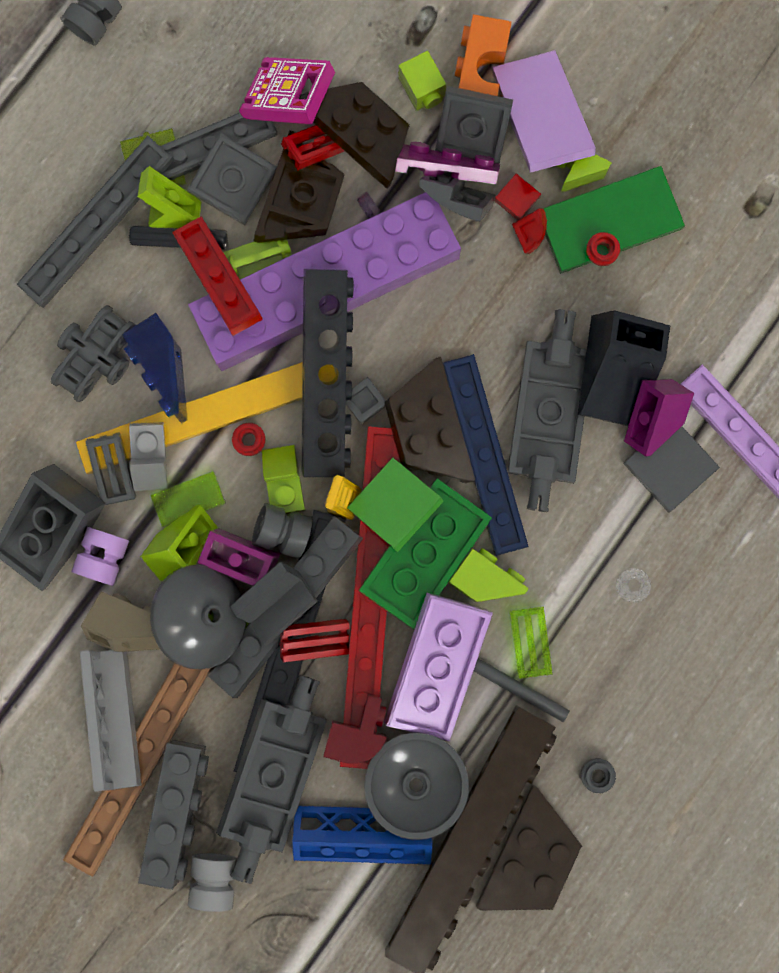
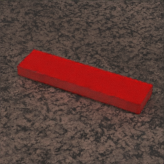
(217, 276)

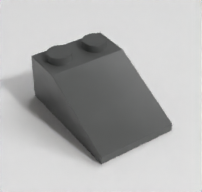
(47, 525)

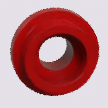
(603, 239)
(243, 430)

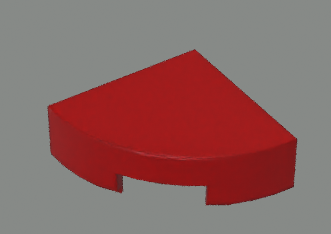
(531, 230)

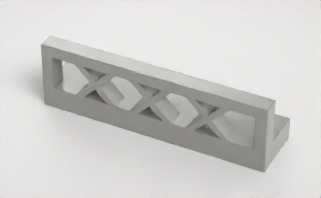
(110, 720)

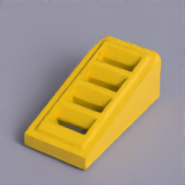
(341, 496)

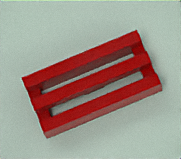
(312, 152)
(317, 651)

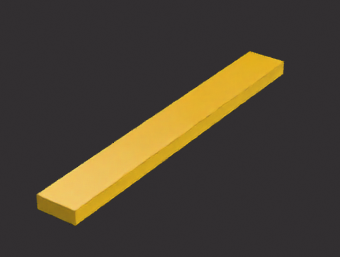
(217, 410)

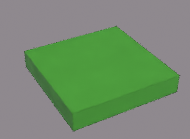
(395, 504)

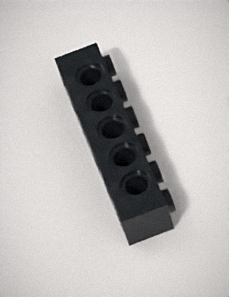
(315, 460)

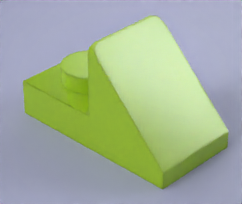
(585, 171)
(169, 202)
(283, 478)

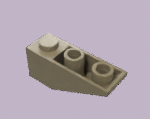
(119, 624)

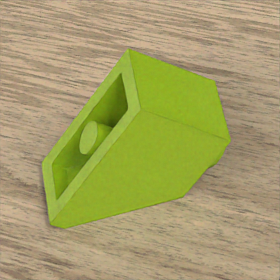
(179, 543)

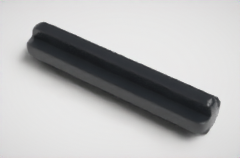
(164, 237)

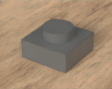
(365, 401)

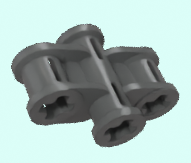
(85, 363)

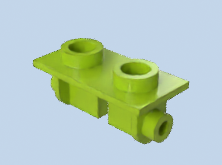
(257, 256)

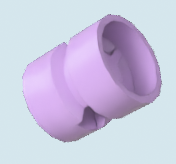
(97, 568)

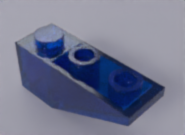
(162, 360)

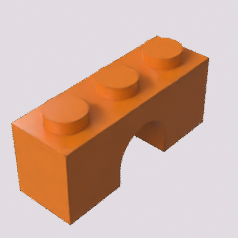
(484, 44)

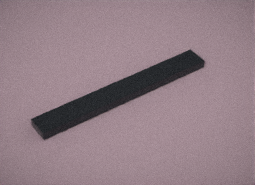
(279, 677)

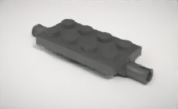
(547, 416)
(271, 777)

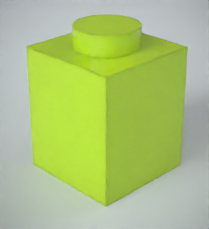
(422, 81)

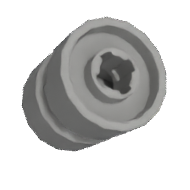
(212, 887)

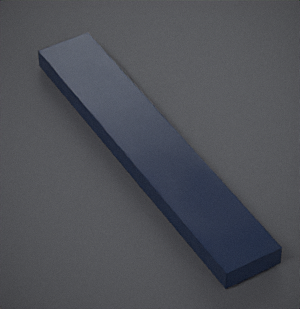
(485, 455)

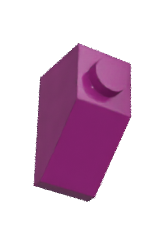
(657, 414)

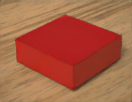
(517, 197)

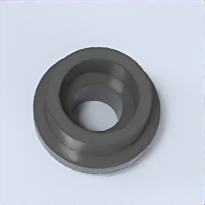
(607, 781)

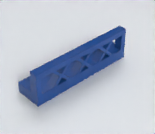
(357, 845)

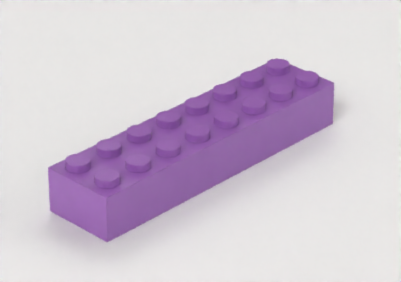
(377, 254)

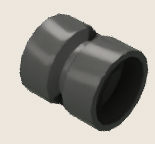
(89, 17)
(284, 531)

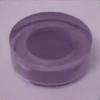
(368, 205)

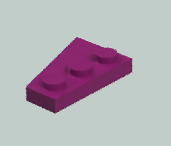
(436, 163)

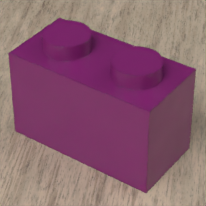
(237, 557)

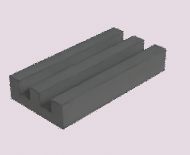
(104, 441)

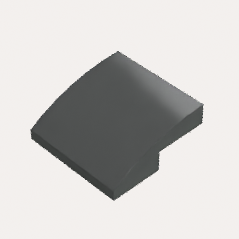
(457, 198)

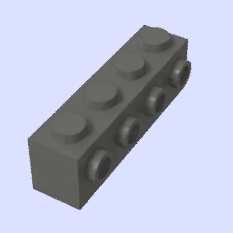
(172, 814)

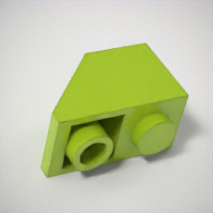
(485, 581)

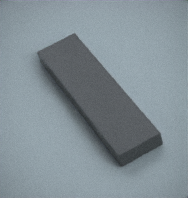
(193, 148)

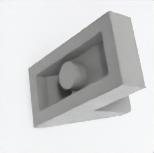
(148, 456)

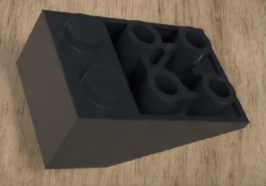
(617, 360)

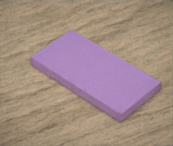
(544, 111)
(438, 667)

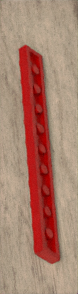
(367, 617)

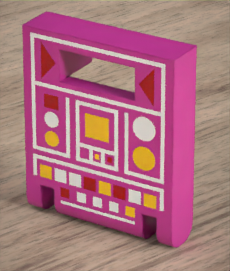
(279, 85)

